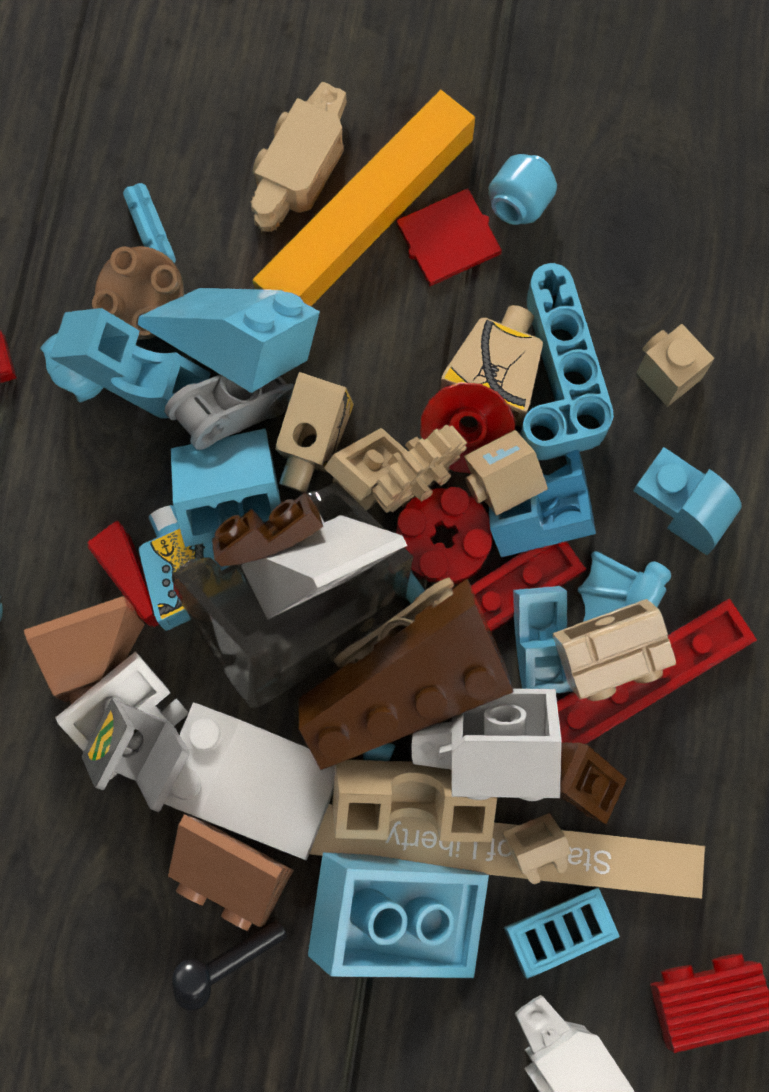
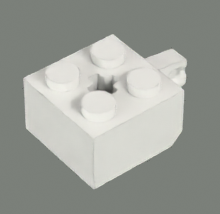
(499, 747)
(566, 1053)

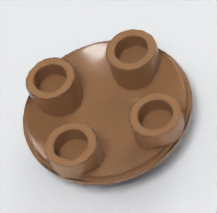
(136, 283)

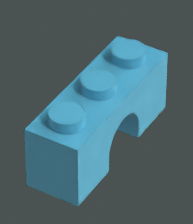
(107, 354)

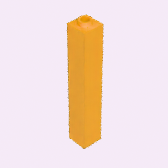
(370, 201)

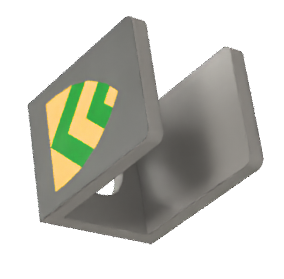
(152, 765)

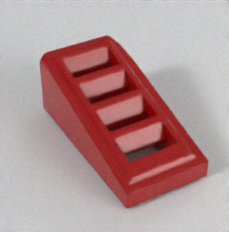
(120, 560)

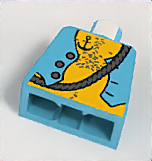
(164, 557)

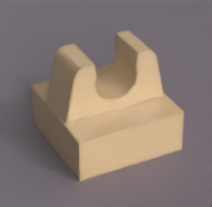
(537, 845)

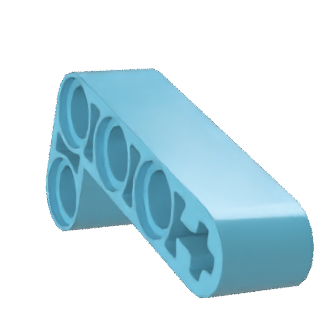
(559, 359)

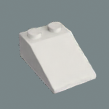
(319, 563)
(251, 782)

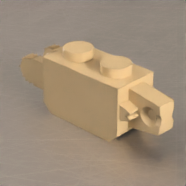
(299, 158)

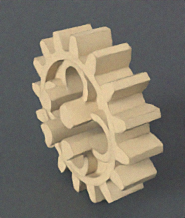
(419, 468)

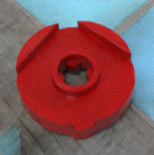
(453, 510)

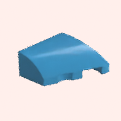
(549, 517)

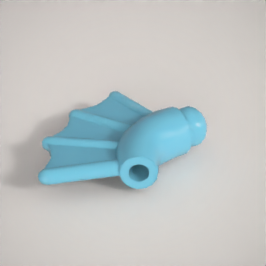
(617, 586)

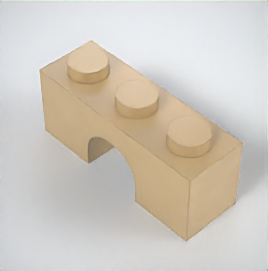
(377, 792)

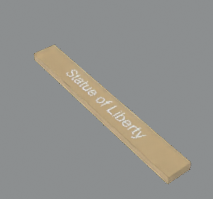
(593, 860)

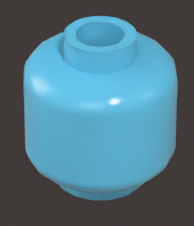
(522, 189)

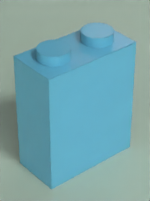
(222, 483)

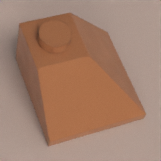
(84, 646)

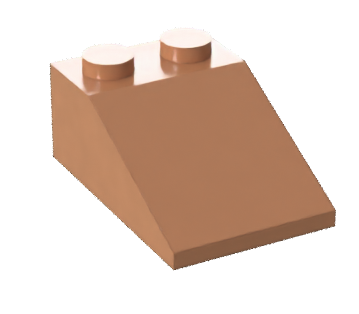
(227, 872)

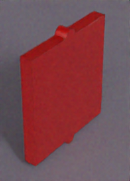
(448, 237)

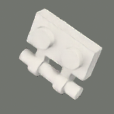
(129, 683)

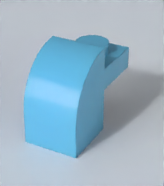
(697, 501)

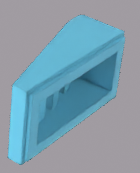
(524, 954)

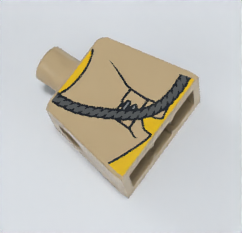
(500, 359)
(316, 410)

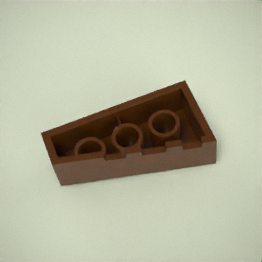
(407, 683)

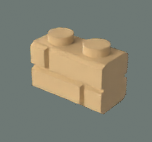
(615, 650)

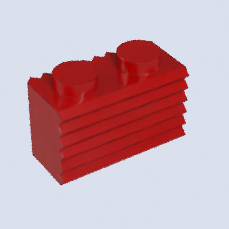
(712, 1003)

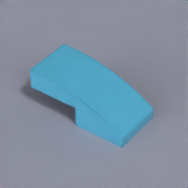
(536, 618)

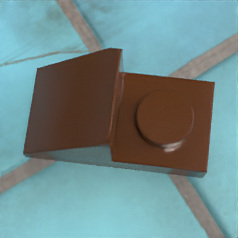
(589, 781)

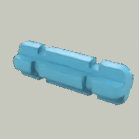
(147, 219)

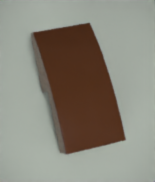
(250, 539)

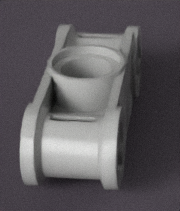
(224, 408)

